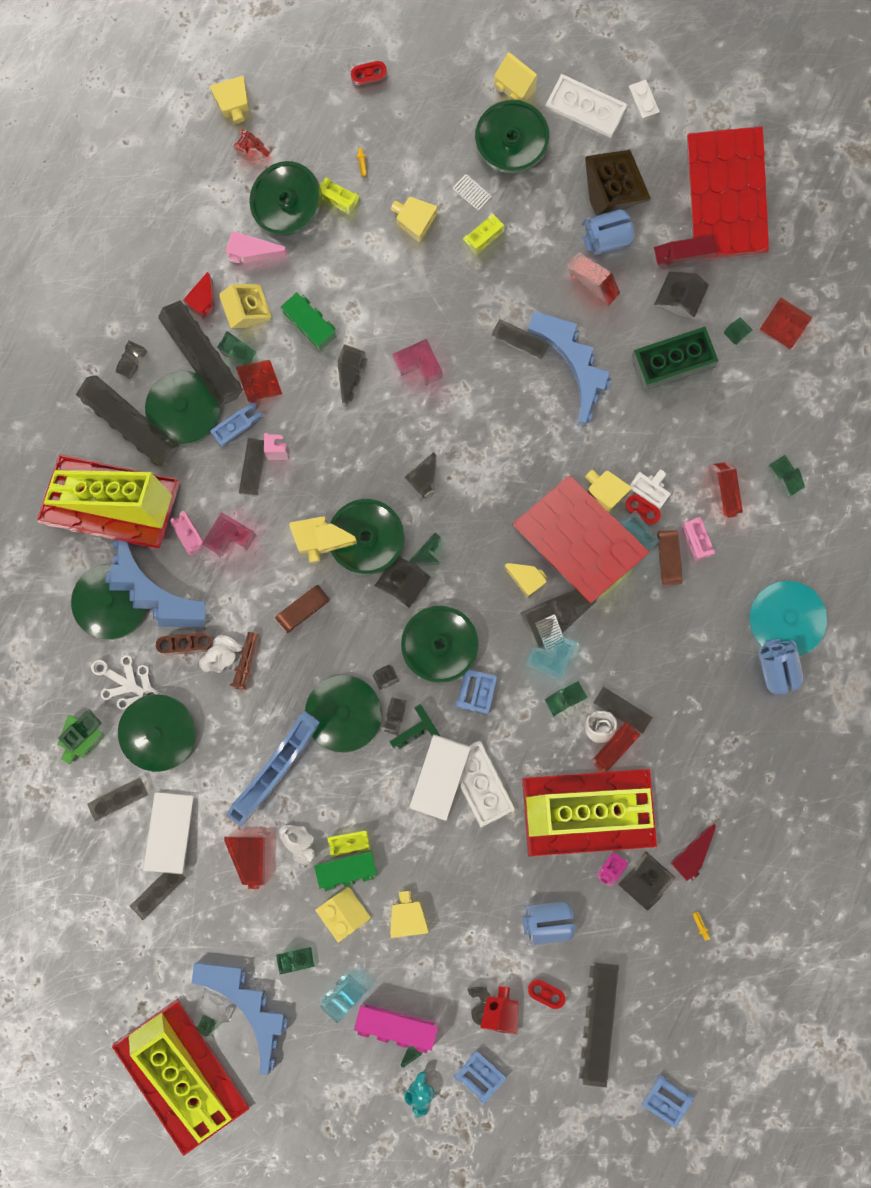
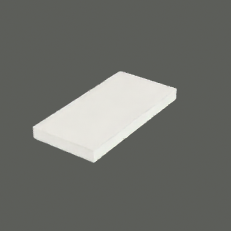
(586, 105)
(440, 777)
(483, 787)
(168, 833)

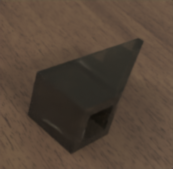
(349, 367)

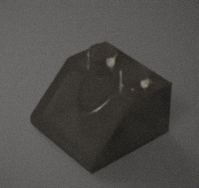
(682, 293)
(422, 478)
(403, 581)
(646, 881)

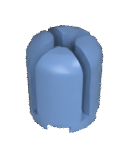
(608, 231)
(781, 666)
(545, 913)

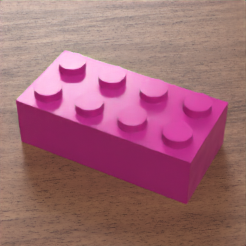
(396, 1027)

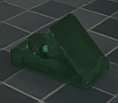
(236, 349)
(787, 476)
(423, 555)
(565, 698)
(295, 960)

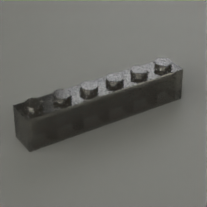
(200, 353)
(127, 420)
(600, 1024)

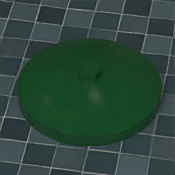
(512, 136)
(285, 198)
(182, 407)
(377, 536)
(103, 611)
(439, 644)
(346, 713)
(156, 732)

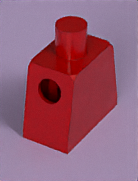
(501, 1013)

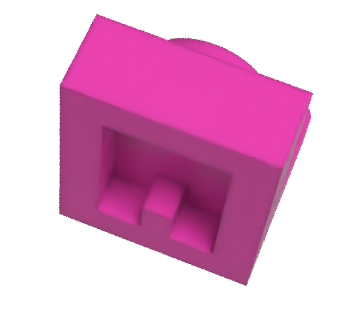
(612, 869)

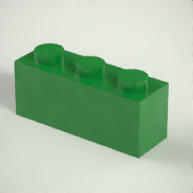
(309, 321)
(346, 871)

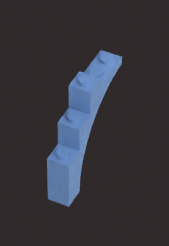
(578, 356)
(167, 608)
(274, 770)
(265, 1024)

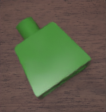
(85, 748)

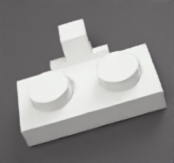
(651, 488)

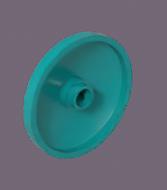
(788, 612)

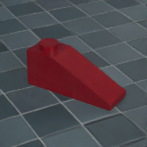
(684, 251)
(691, 858)

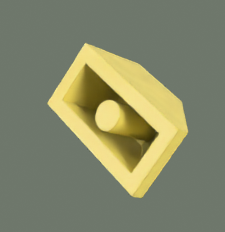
(331, 537)
(527, 578)

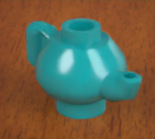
(419, 1095)

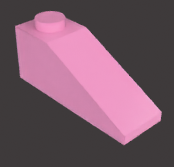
(250, 249)

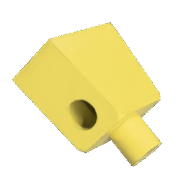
(231, 98)
(414, 216)
(607, 489)
(305, 538)
(407, 917)

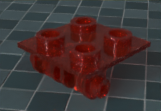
(786, 323)
(258, 380)

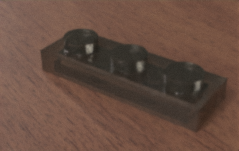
(520, 339)
(252, 468)
(622, 710)
(118, 799)
(156, 894)

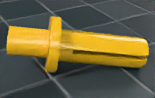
(361, 157)
(701, 926)

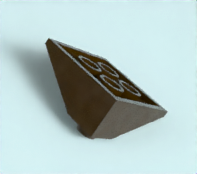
(614, 182)

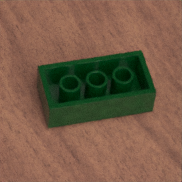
(675, 358)

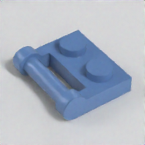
(482, 692)
(484, 1072)
(664, 1107)

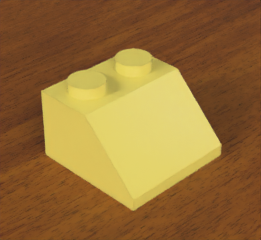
(515, 79)
(245, 305)
(343, 914)

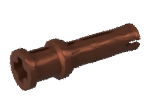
(242, 670)

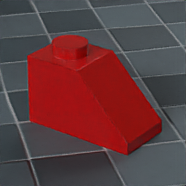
(201, 297)

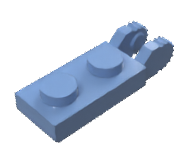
(235, 425)

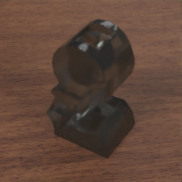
(129, 362)
(385, 677)
(394, 716)
(478, 1010)

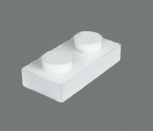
(643, 100)

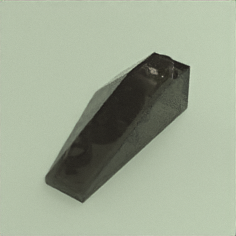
(566, 609)

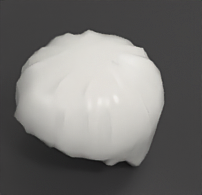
(601, 726)

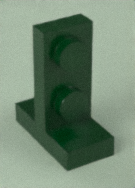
(415, 731)

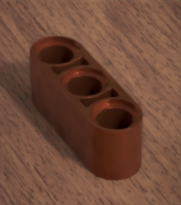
(669, 557)
(302, 609)
(175, 641)

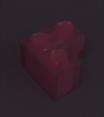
(418, 357)
(226, 531)

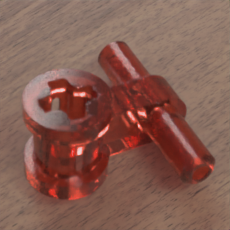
(247, 142)

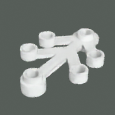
(128, 684)

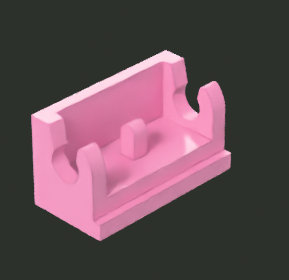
(274, 450)
(187, 533)
(698, 539)

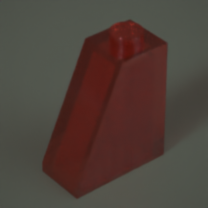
(594, 278)
(726, 488)
(615, 747)
(248, 859)

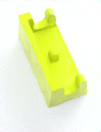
(338, 196)
(484, 234)
(349, 843)

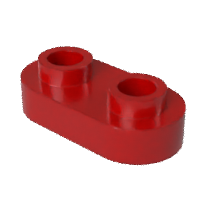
(368, 72)
(644, 507)
(546, 994)

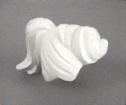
(220, 654)
(298, 842)

